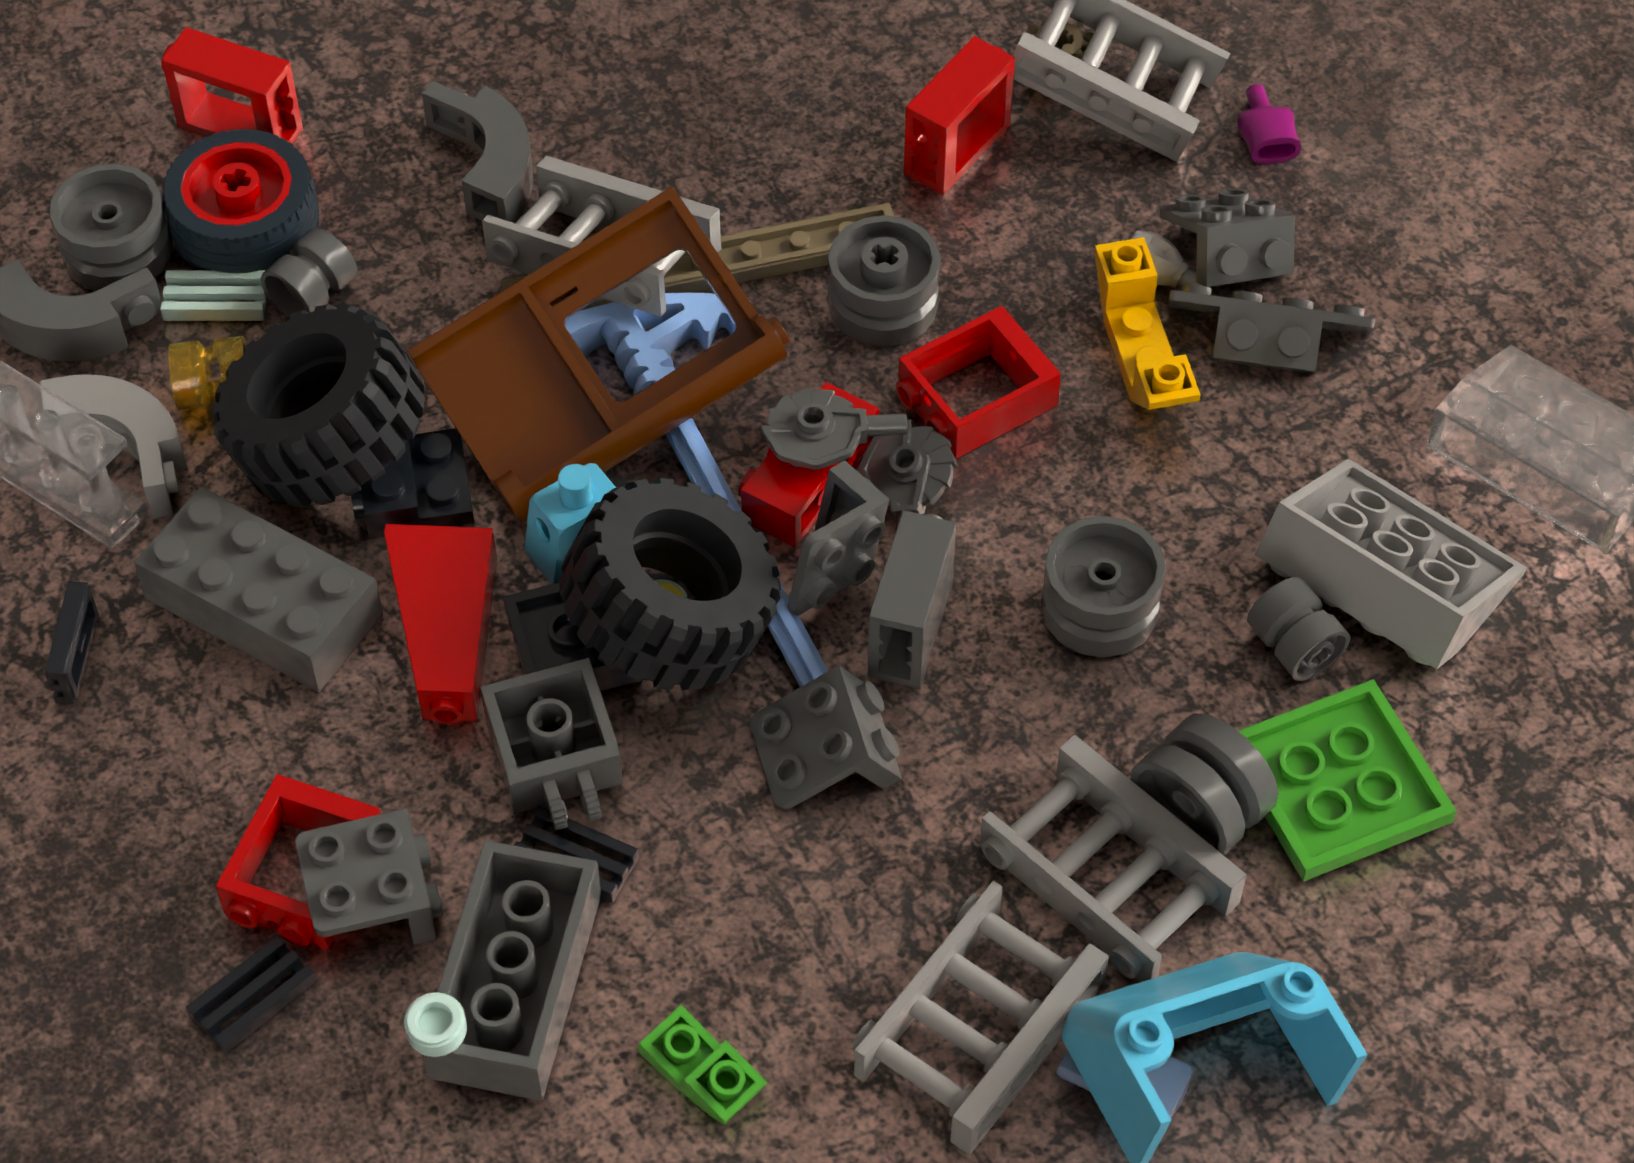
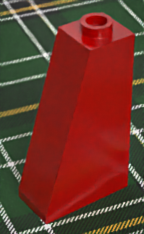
(445, 608)

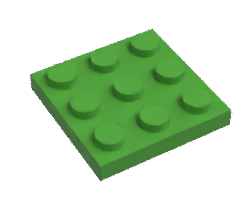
(1346, 780)

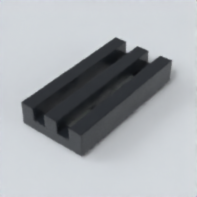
(71, 642)
(588, 838)
(246, 986)

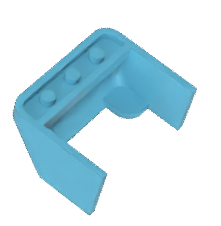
(1135, 1027)

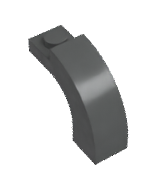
(503, 175)
(77, 325)

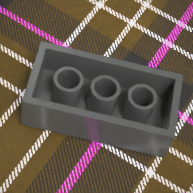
(259, 588)
(516, 966)

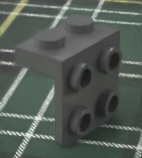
(1235, 236)
(843, 540)
(824, 737)
(368, 876)

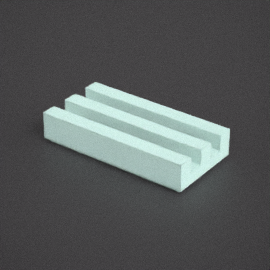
(216, 289)

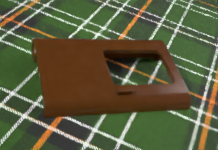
(530, 394)

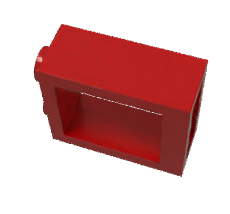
(263, 78)
(958, 115)
(1014, 352)
(299, 807)

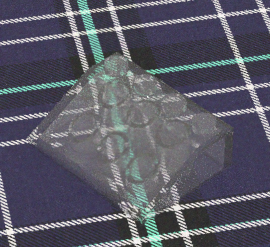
(1542, 444)

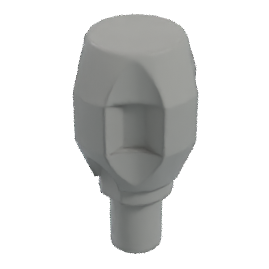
(1167, 261)

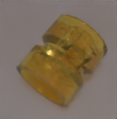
(191, 369)

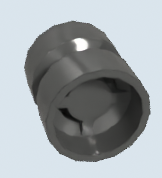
(310, 274)
(1298, 629)

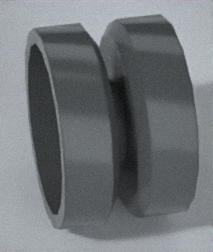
(110, 225)
(883, 280)
(1102, 586)
(1209, 779)

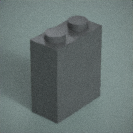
(911, 599)

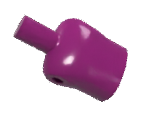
(1268, 129)

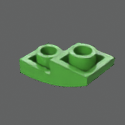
(700, 1067)

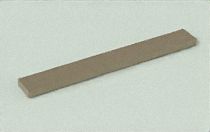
(763, 251)

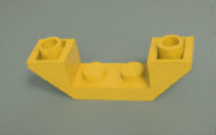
(1135, 328)

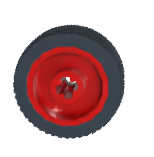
(238, 201)

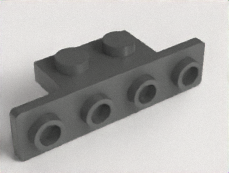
(1267, 332)

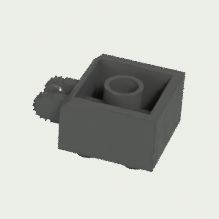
(553, 739)

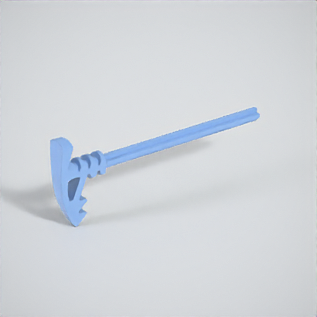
(645, 360)

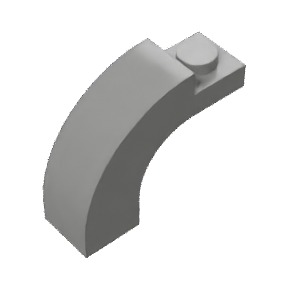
(139, 419)

